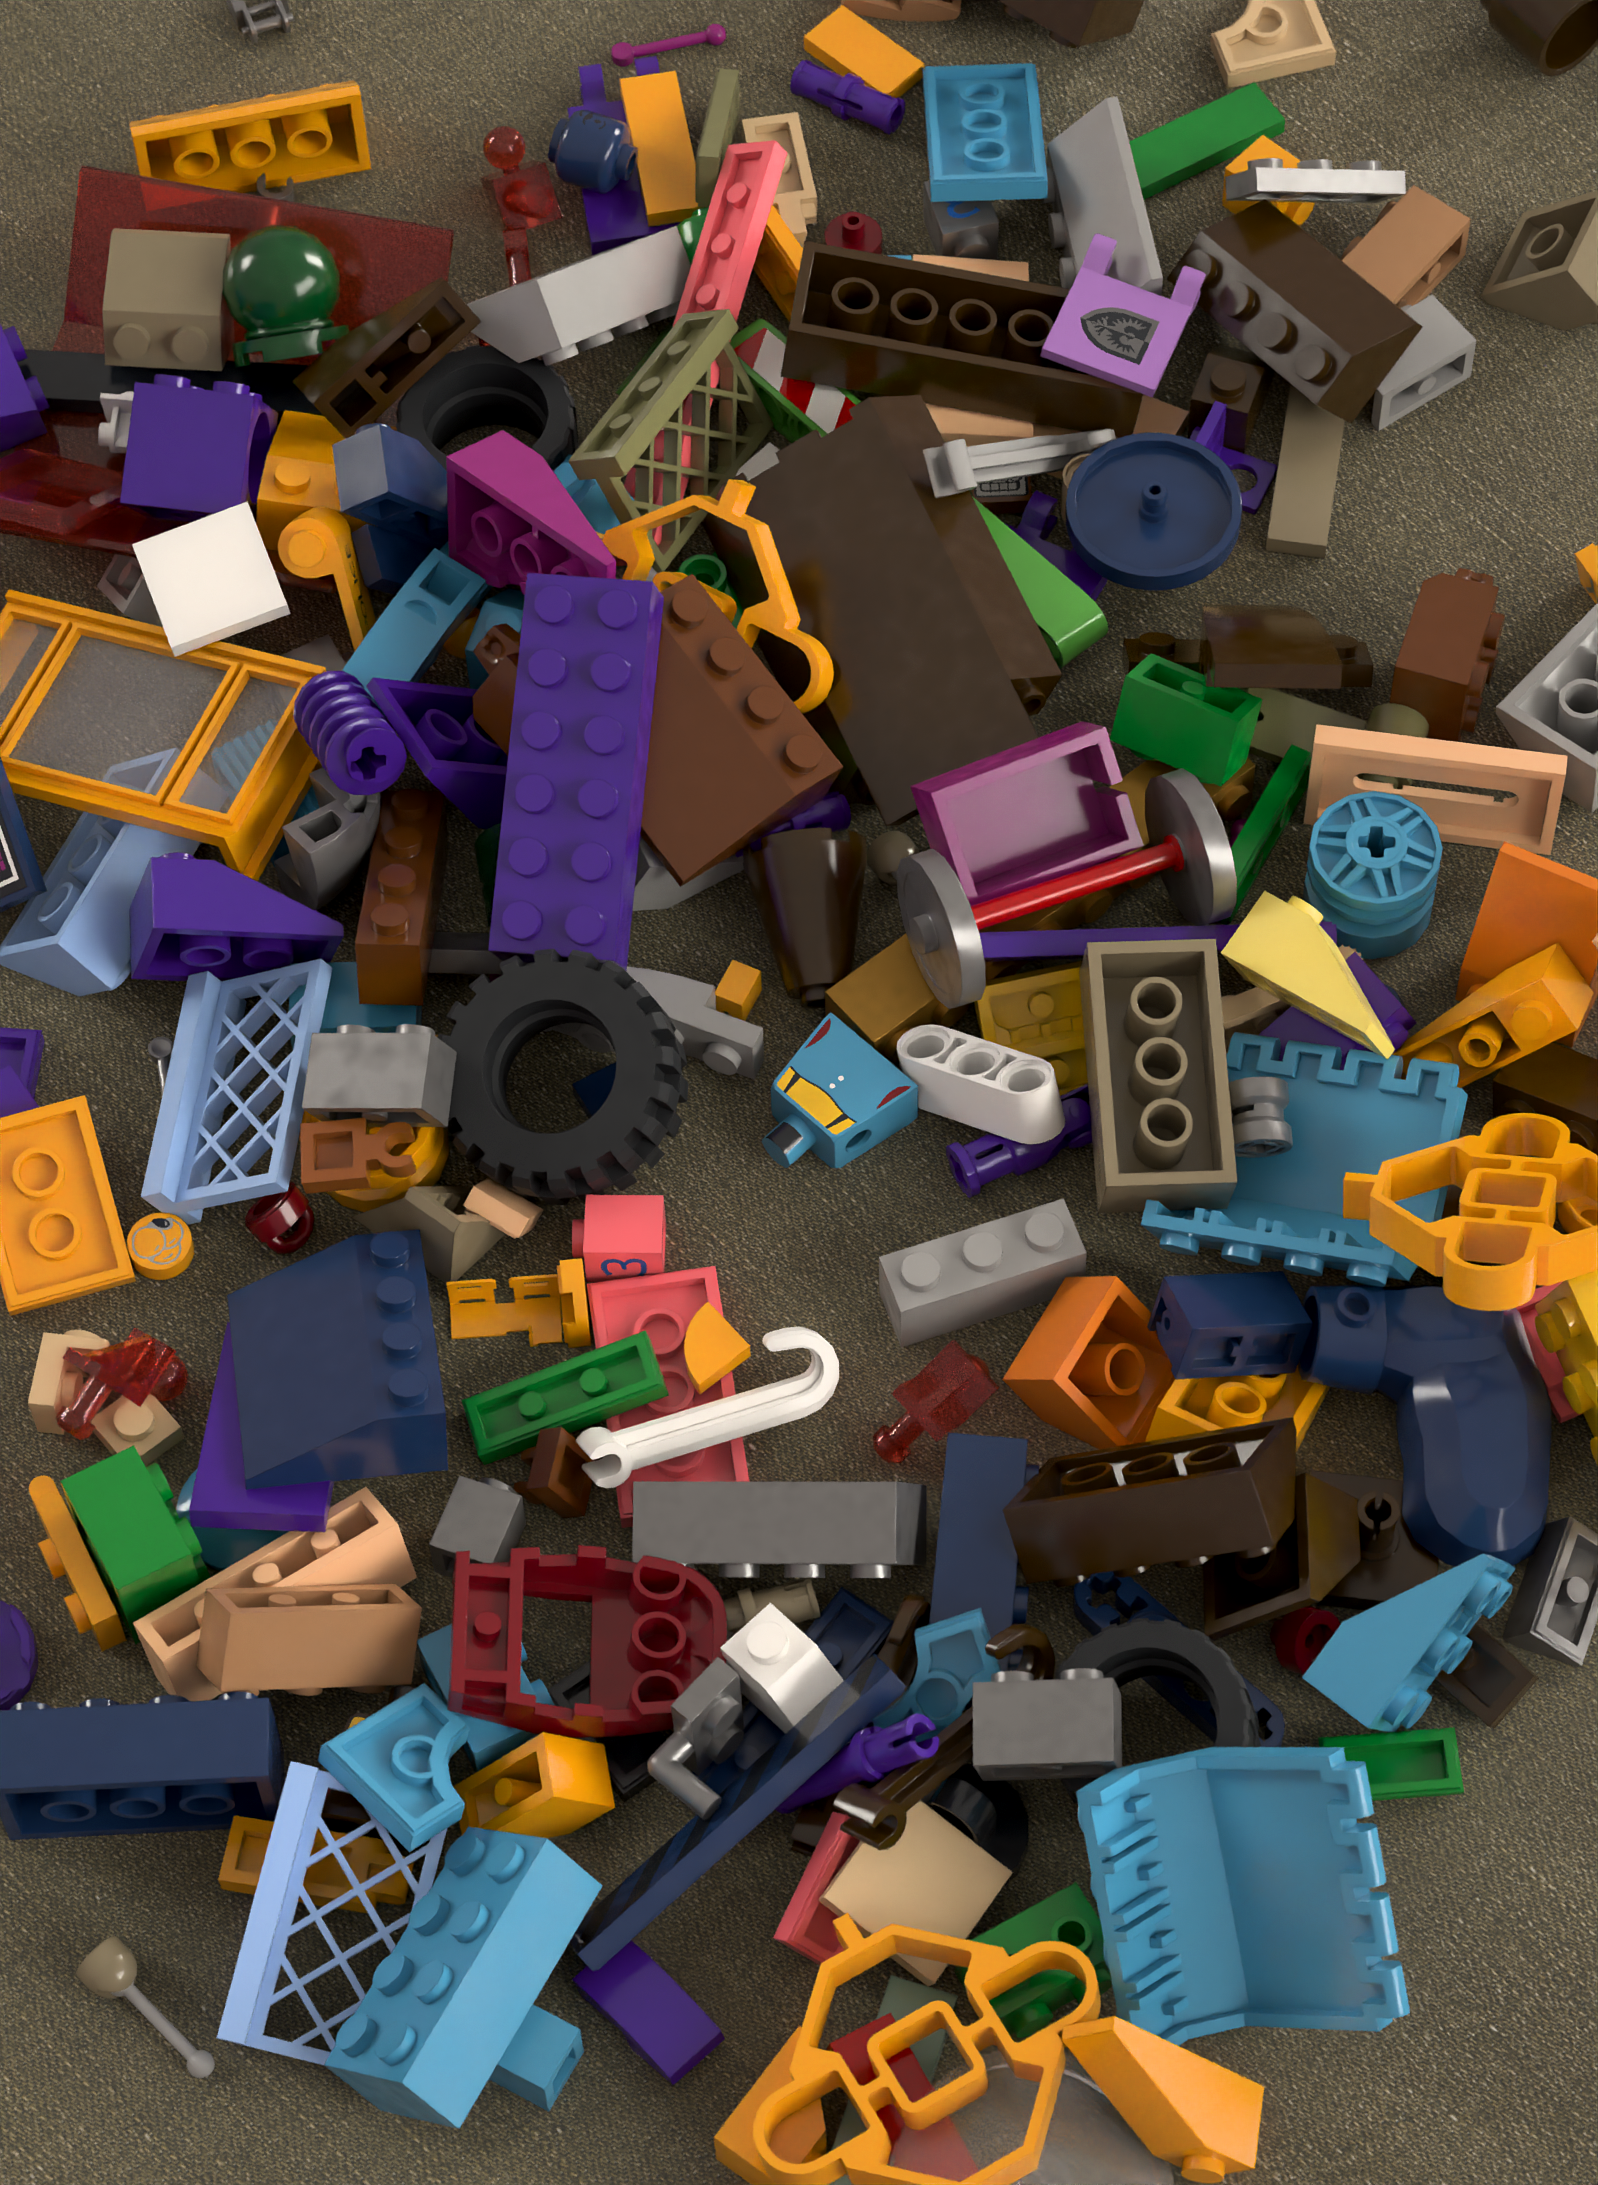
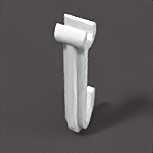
(719, 1419)

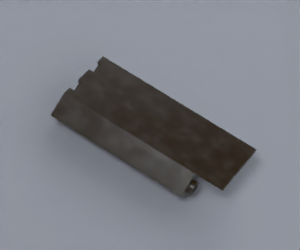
(905, 597)

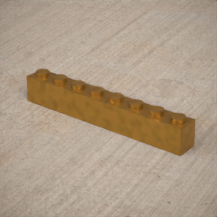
(889, 990)

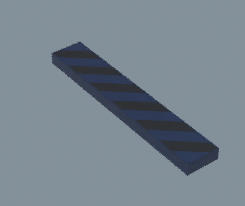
(742, 1808)

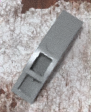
(706, 1034)

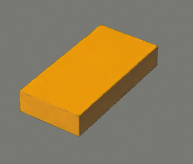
(855, 47)

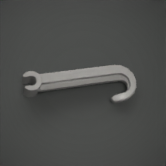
(960, 468)

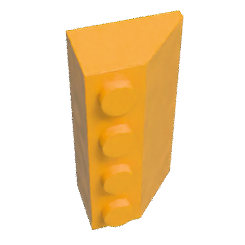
(283, 135)

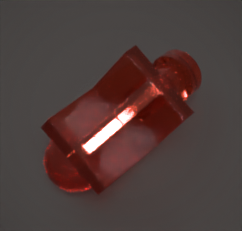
(521, 190)
(128, 1369)
(936, 1401)

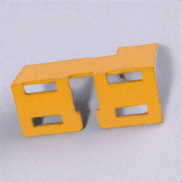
(489, 1319)

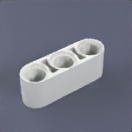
(982, 1083)

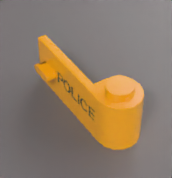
(322, 545)

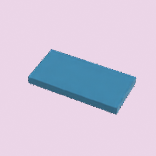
(984, 133)

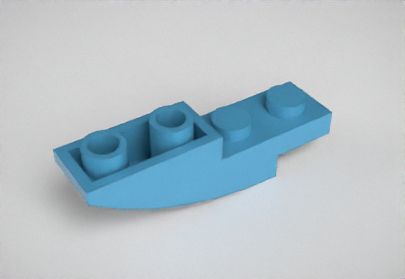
(418, 621)

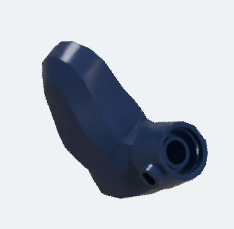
(1466, 1411)

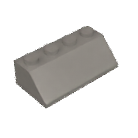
(1099, 192)
(587, 300)
(1558, 709)

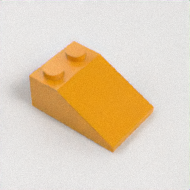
(298, 474)
(1236, 1401)

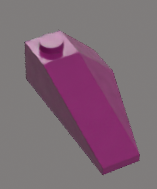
(517, 517)

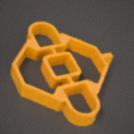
(774, 615)
(1503, 1210)
(988, 1975)

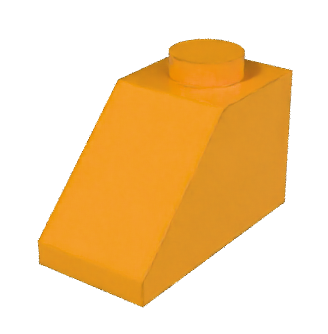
(539, 1788)
(794, 2140)

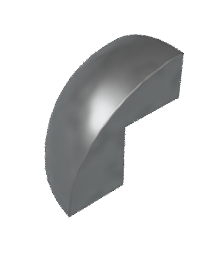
(327, 843)

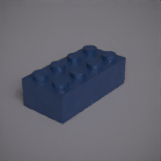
(138, 1766)

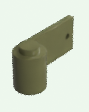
(1293, 721)

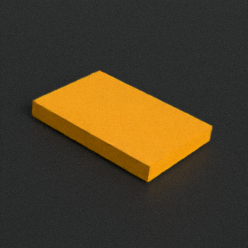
(56, 1209)

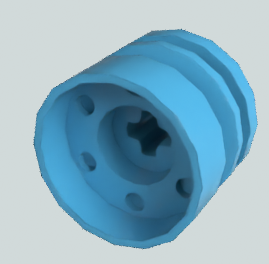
(1374, 872)

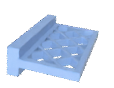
(203, 1085)
(275, 1909)

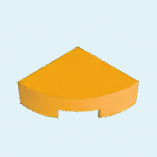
(574, 1303)
(712, 1348)

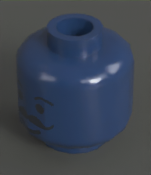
(592, 151)

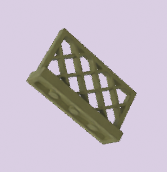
(654, 404)

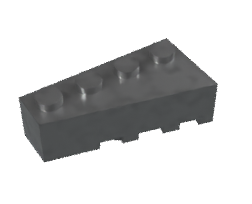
(782, 1524)

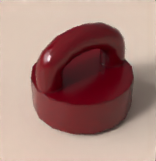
(276, 1214)

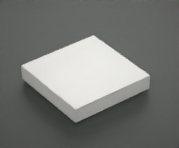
(211, 579)

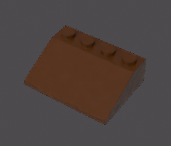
(724, 742)

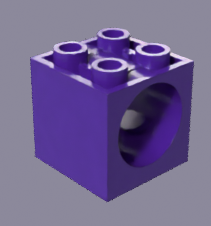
(195, 448)

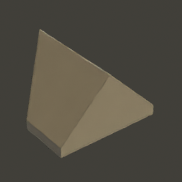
(449, 1233)

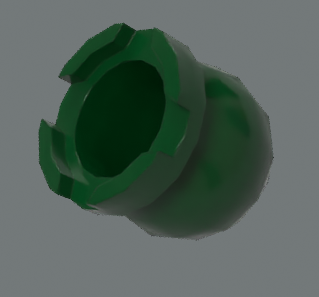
(282, 293)

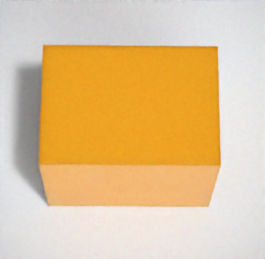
(738, 990)

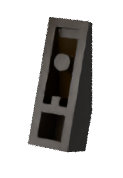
(385, 356)

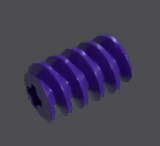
(349, 733)

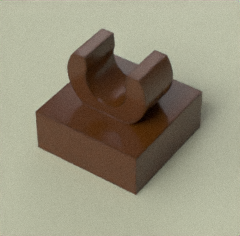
(557, 1474)

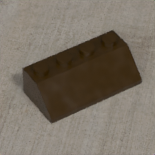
(1298, 307)
(1156, 1503)

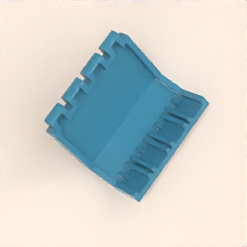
(1339, 1124)
(1242, 1892)

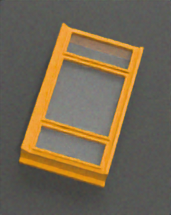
(148, 738)

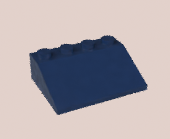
(339, 1366)

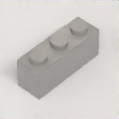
(980, 1272)

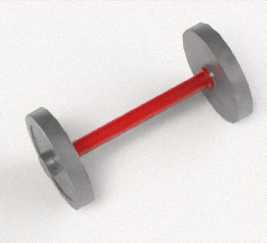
(1185, 849)

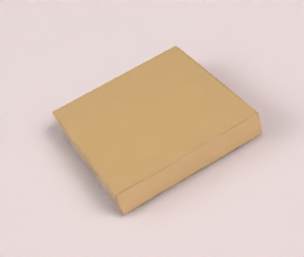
(924, 1882)

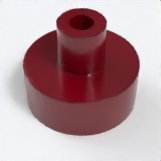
(855, 232)
(1302, 1637)

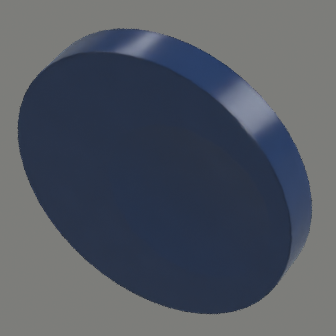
(1153, 511)

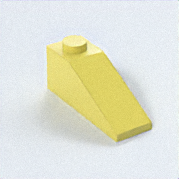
(1297, 962)

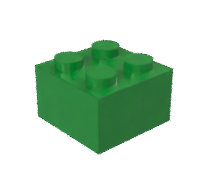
(134, 1534)

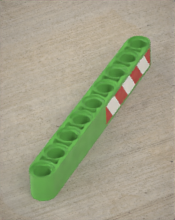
(1061, 610)

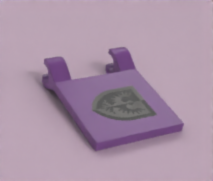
(1117, 327)

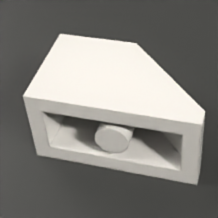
(780, 1668)

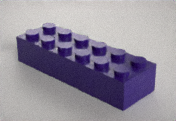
(576, 767)

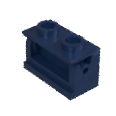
(1230, 1324)

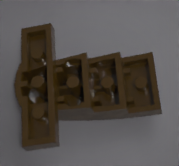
(1260, 650)

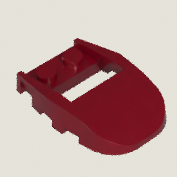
(648, 1639)

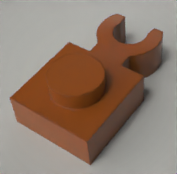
(343, 1152)

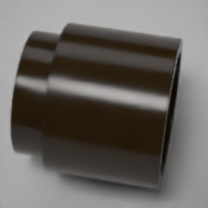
(1547, 32)

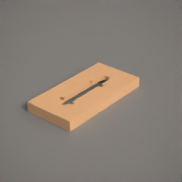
(1460, 817)

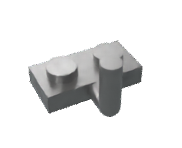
(706, 1730)

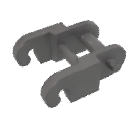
(244, 22)

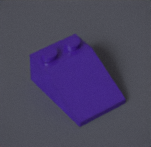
(447, 744)
(216, 920)

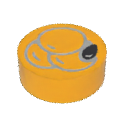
(160, 1246)

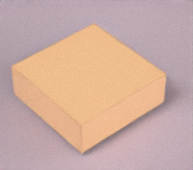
(502, 1208)

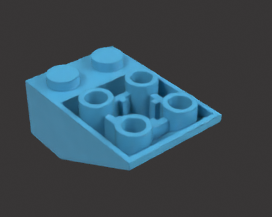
(1393, 1652)

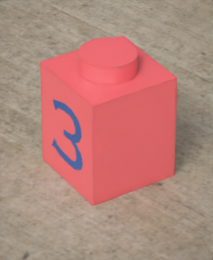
(621, 1236)

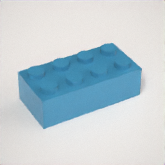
(463, 1975)

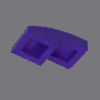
(650, 2012)

